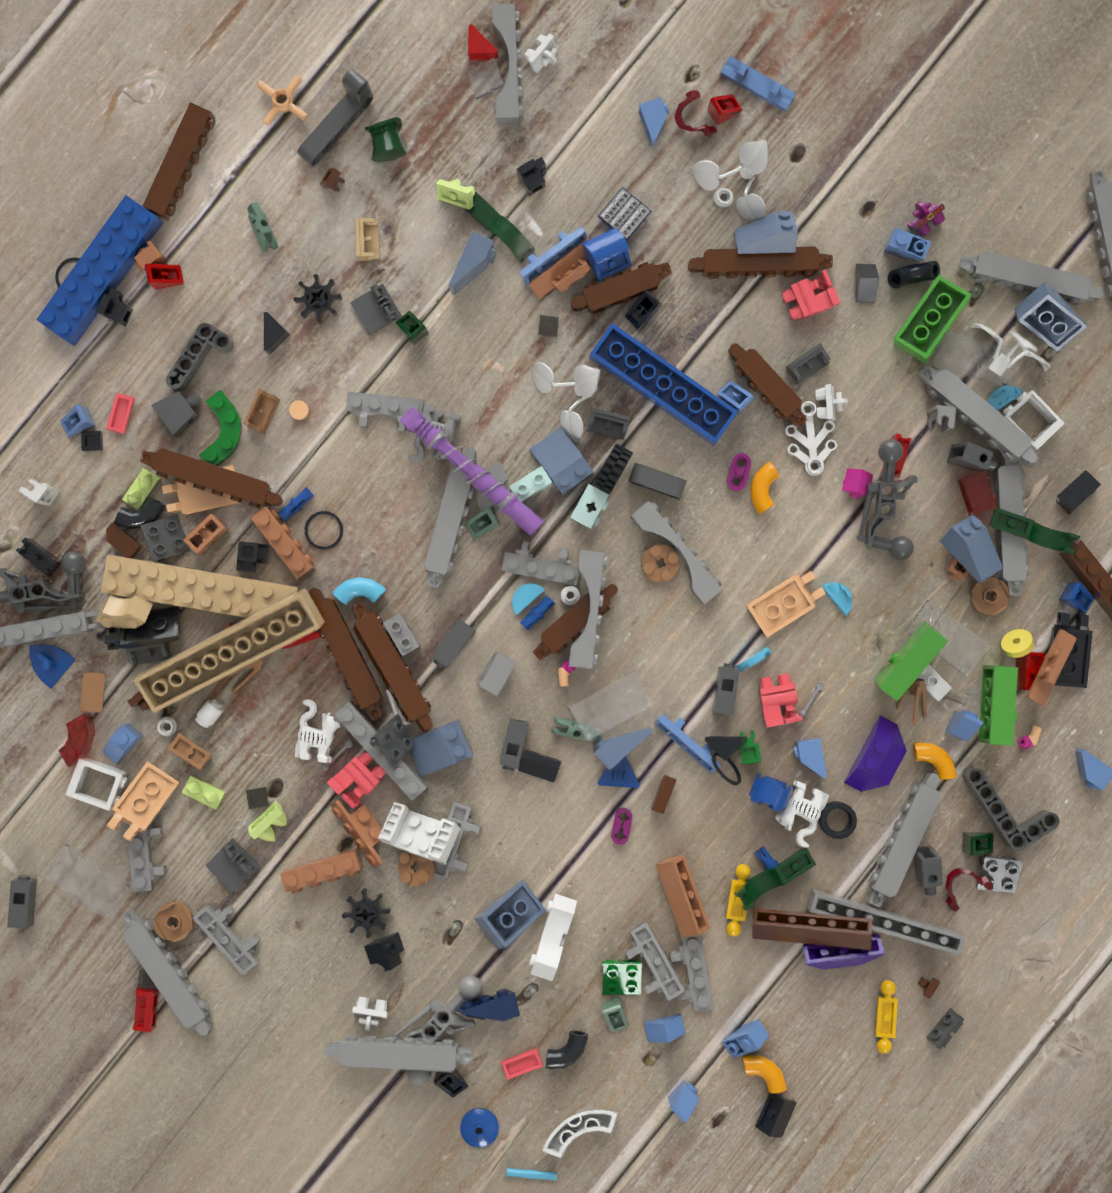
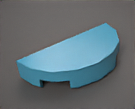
(1003, 396)
(525, 595)
(839, 595)
(754, 659)

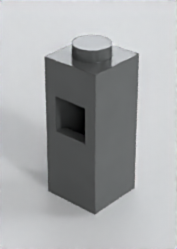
(452, 644)
(725, 689)
(513, 744)
(22, 902)

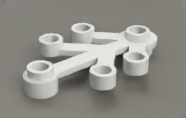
(811, 441)

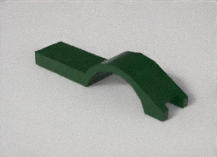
(500, 226)
(1032, 531)
(775, 877)

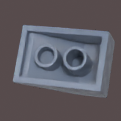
(768, 234)
(474, 260)
(1050, 317)
(562, 461)
(973, 548)
(617, 747)
(440, 748)
(510, 915)

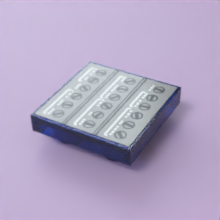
(624, 213)

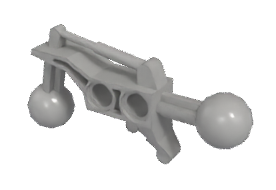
(469, 989)

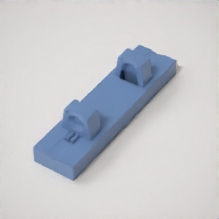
(757, 83)
(539, 265)
(701, 755)

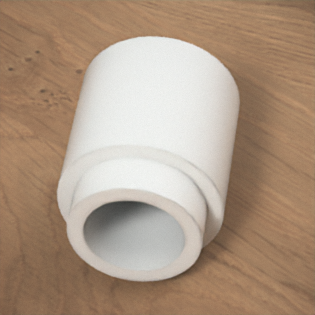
(209, 713)

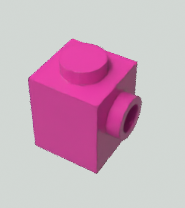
(856, 482)

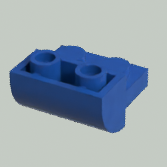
(607, 253)

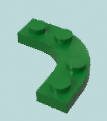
(230, 429)

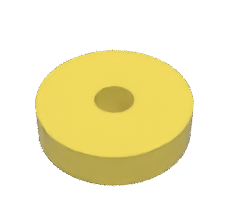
(1024, 640)

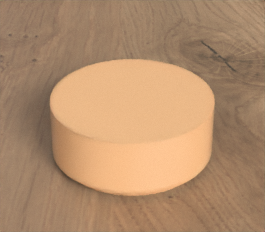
(299, 410)

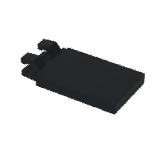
(159, 627)
(1077, 664)

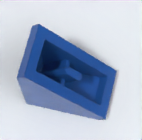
(1077, 597)

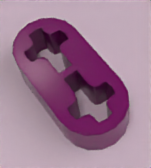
(617, 824)

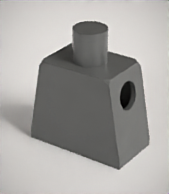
(177, 411)
(971, 457)
(928, 869)

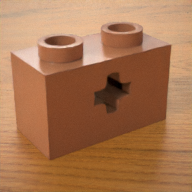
(206, 534)

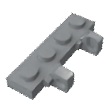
(370, 404)
(556, 571)
(459, 815)
(141, 867)
(236, 950)
(664, 975)
(698, 988)

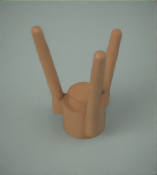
(256, 665)
(918, 689)

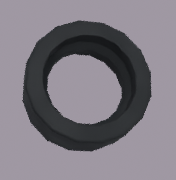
(850, 827)

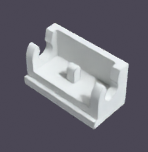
(41, 494)

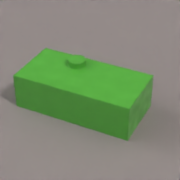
(932, 319)
(910, 660)
(998, 705)

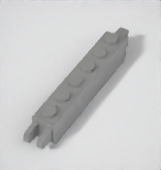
(1100, 201)
(1029, 276)
(979, 415)
(449, 524)
(1010, 548)
(48, 628)
(905, 839)
(166, 973)
(399, 1054)

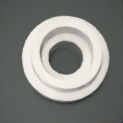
(726, 192)
(564, 595)
(161, 726)

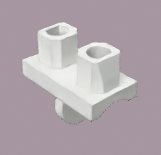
(544, 53)
(828, 394)
(362, 1009)

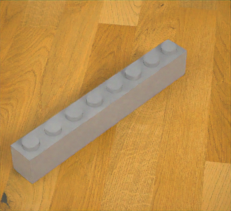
(888, 922)

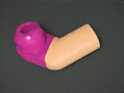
(563, 672)
(1031, 739)

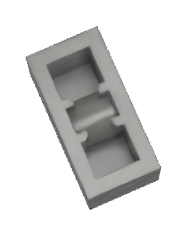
(402, 634)

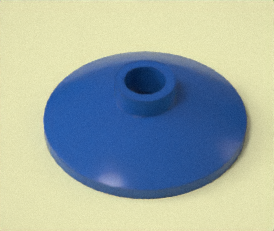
(482, 1119)

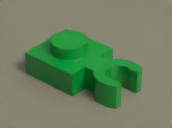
(749, 751)

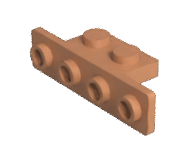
(562, 273)
(1051, 667)
(362, 828)

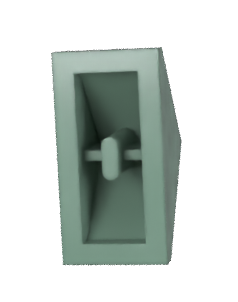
(482, 523)
(614, 1014)

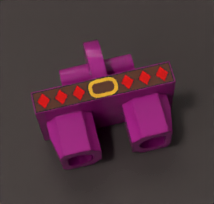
(926, 213)

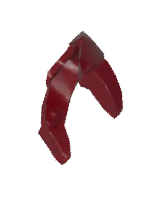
(691, 96)
(951, 901)

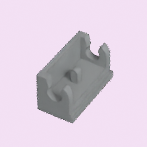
(943, 416)
(496, 673)

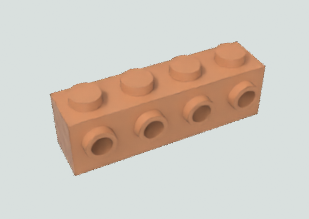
(283, 543)
(320, 870)
(682, 896)

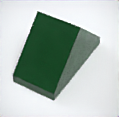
(412, 327)
(977, 843)

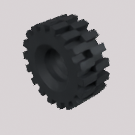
(612, 469)

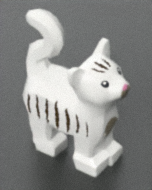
(313, 737)
(802, 807)

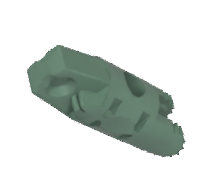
(261, 227)
(571, 731)

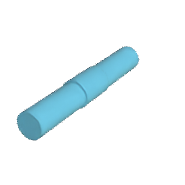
(531, 1174)

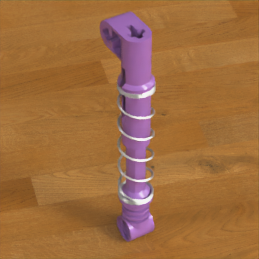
(475, 474)

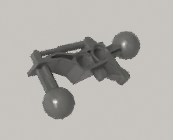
(900, 547)
(72, 563)

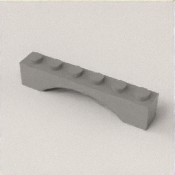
(504, 26)
(590, 567)
(701, 582)
(362, 731)

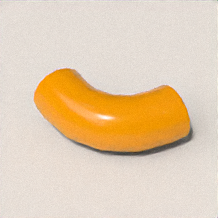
(760, 487)
(937, 757)
(767, 1070)

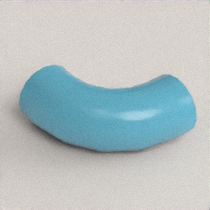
(359, 587)

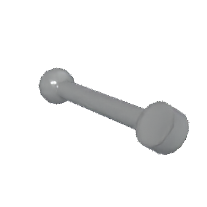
(819, 686)
(348, 744)

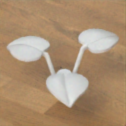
(754, 160)
(1003, 362)
(585, 386)

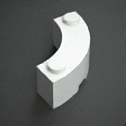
(550, 947)
(576, 1125)

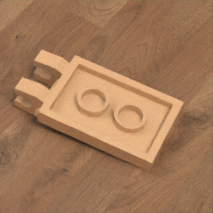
(195, 500)
(784, 603)
(143, 800)

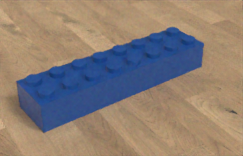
(99, 270)
(663, 384)

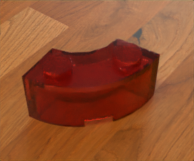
(79, 739)

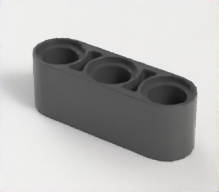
(657, 481)

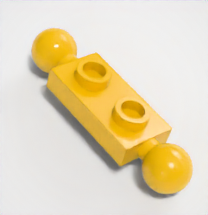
(734, 906)
(886, 1017)

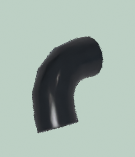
(913, 274)
(134, 518)
(569, 1053)

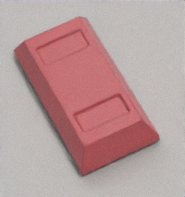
(120, 413)
(522, 1063)

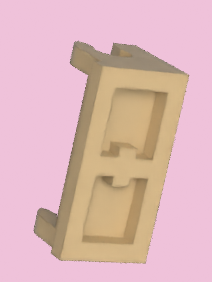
(367, 239)

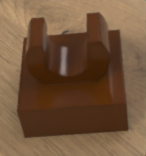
(330, 179)
(138, 699)
(929, 986)

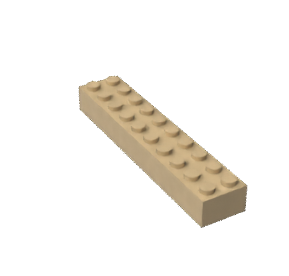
(190, 587)
(229, 650)

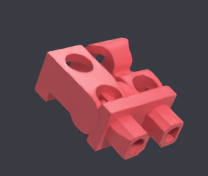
(805, 299)
(773, 697)
(357, 772)

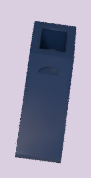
(496, 1007)

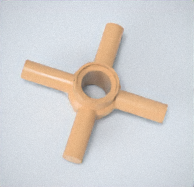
(279, 94)

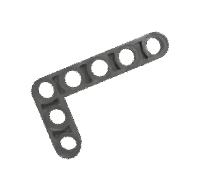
(339, 119)
(1003, 814)

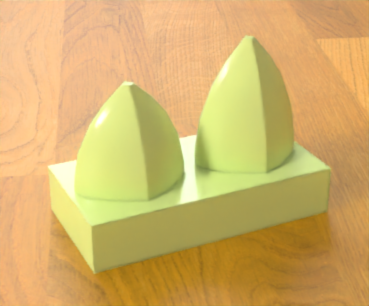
(455, 194)
(141, 489)
(203, 792)
(261, 826)

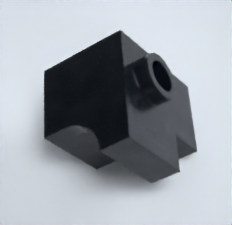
(531, 175)
(113, 307)
(249, 555)
(385, 951)

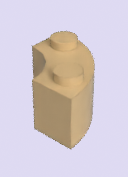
(123, 612)

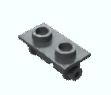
(941, 1033)

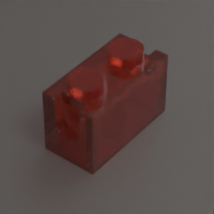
(977, 493)

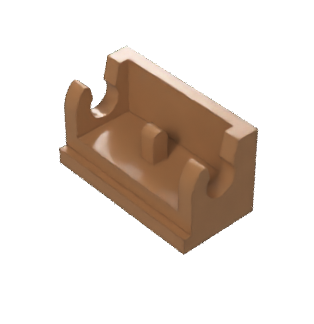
(261, 411)
(92, 692)
(190, 752)

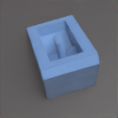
(735, 396)
(77, 420)
(664, 1029)

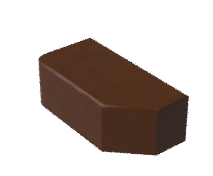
(122, 541)
(663, 794)

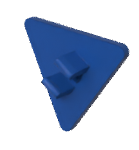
(619, 776)

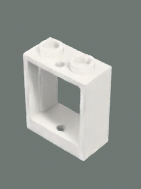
(1046, 412)
(79, 777)

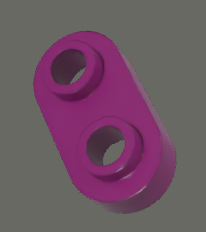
(739, 473)

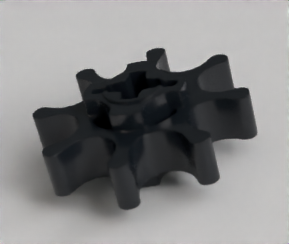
(315, 305)
(372, 908)

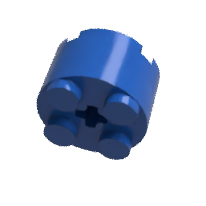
(770, 791)

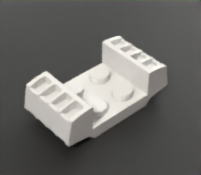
(419, 834)

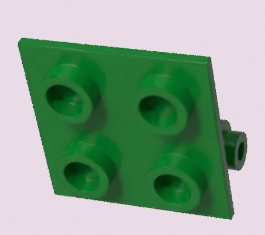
(621, 977)

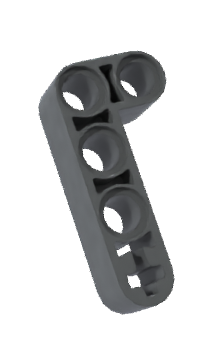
(196, 359)

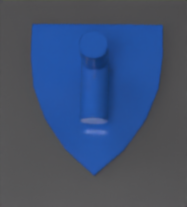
(49, 663)

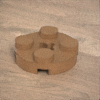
(655, 553)
(1000, 598)
(409, 875)
(171, 932)

